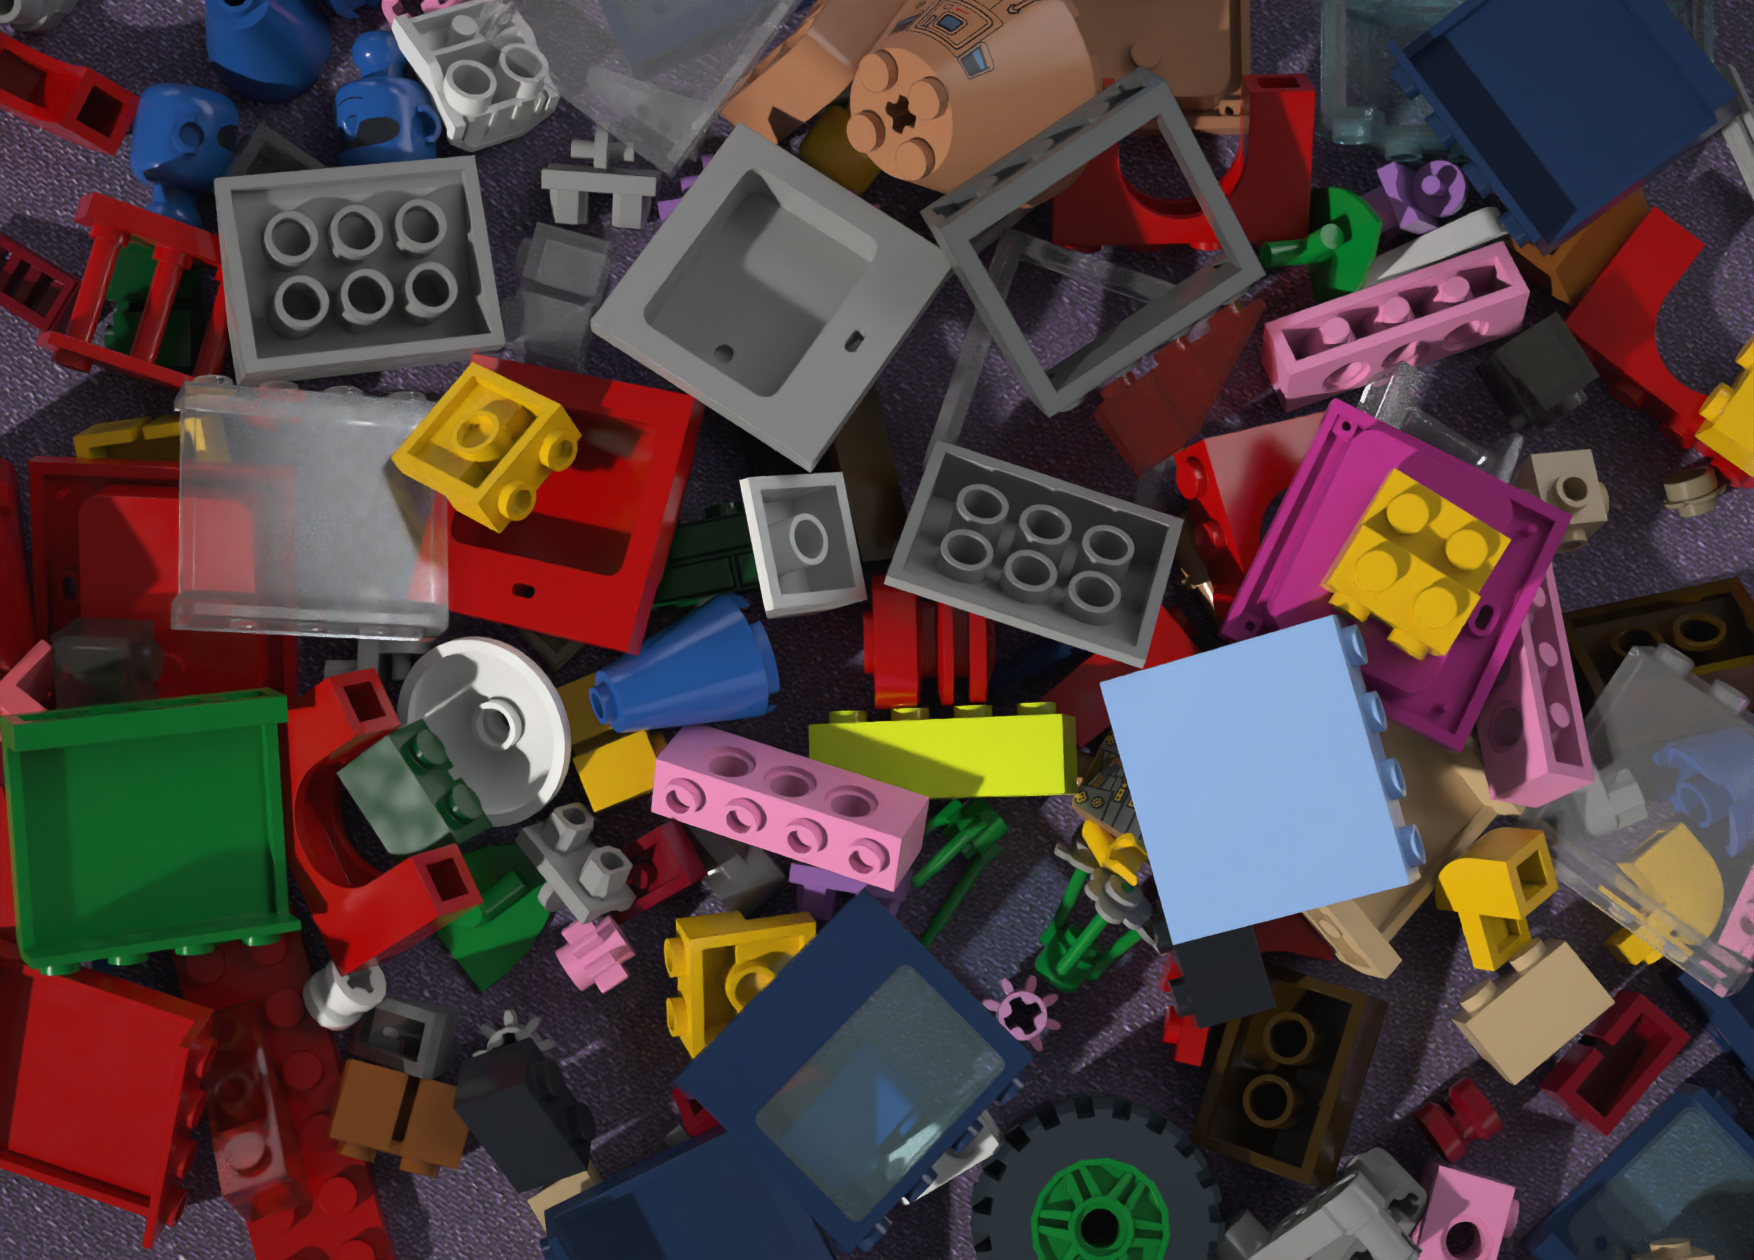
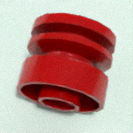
(922, 641)

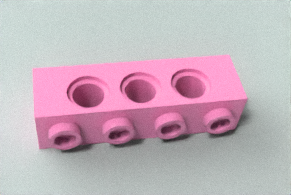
(1403, 319)
(1533, 714)
(790, 805)
(1464, 1196)

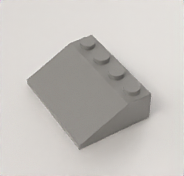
(356, 269)
(1036, 553)

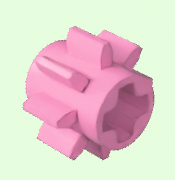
(595, 954)
(1038, 1018)

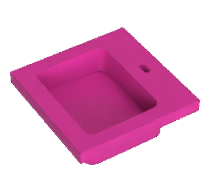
(1324, 502)

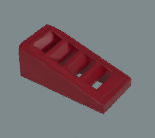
(58, 301)

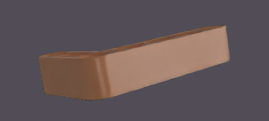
(809, 66)

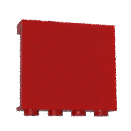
(101, 1087)

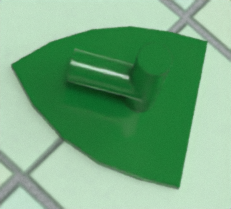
(1338, 244)
(508, 921)

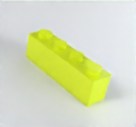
(956, 755)

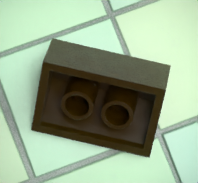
(868, 473)
(1703, 621)
(1291, 1078)

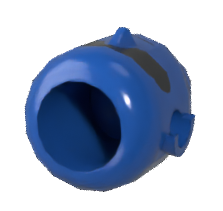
(383, 112)
(182, 146)

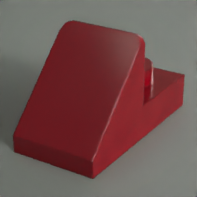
(662, 867)

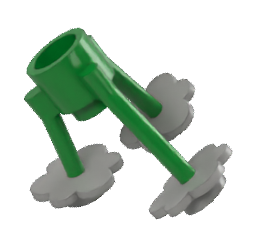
(1072, 953)

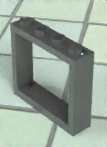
(1044, 162)

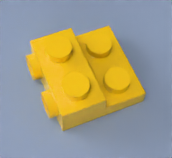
(489, 447)
(1414, 566)
(724, 965)

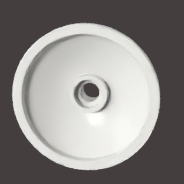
(462, 697)

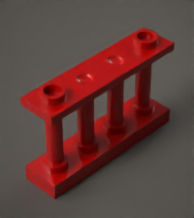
(175, 249)

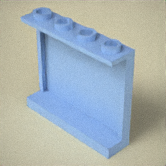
(1263, 779)

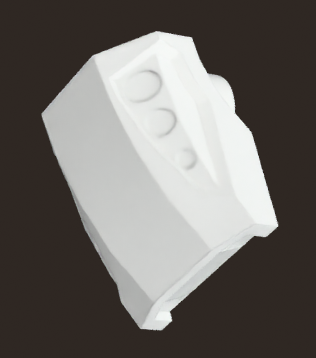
(471, 83)

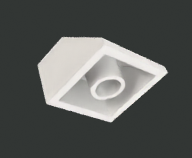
(803, 543)

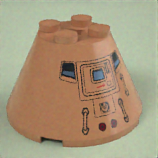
(968, 85)

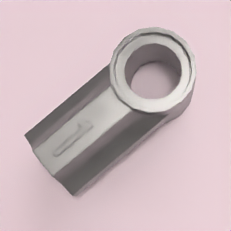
(736, 871)

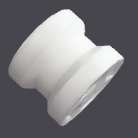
(339, 1000)

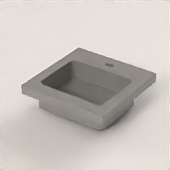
(764, 291)

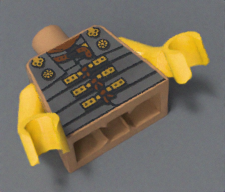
(1109, 812)

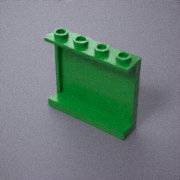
(146, 828)

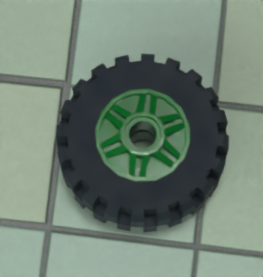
(1093, 1157)

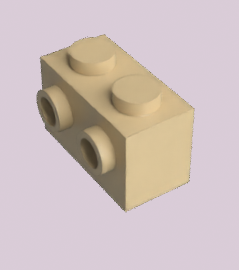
(1531, 1008)

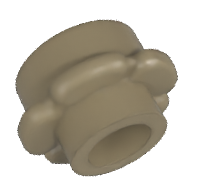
(1693, 491)

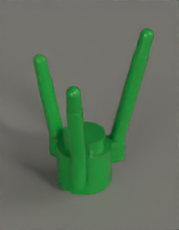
(971, 831)

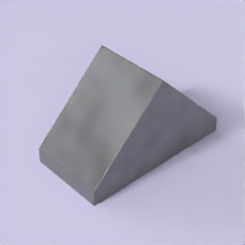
(406, 1036)

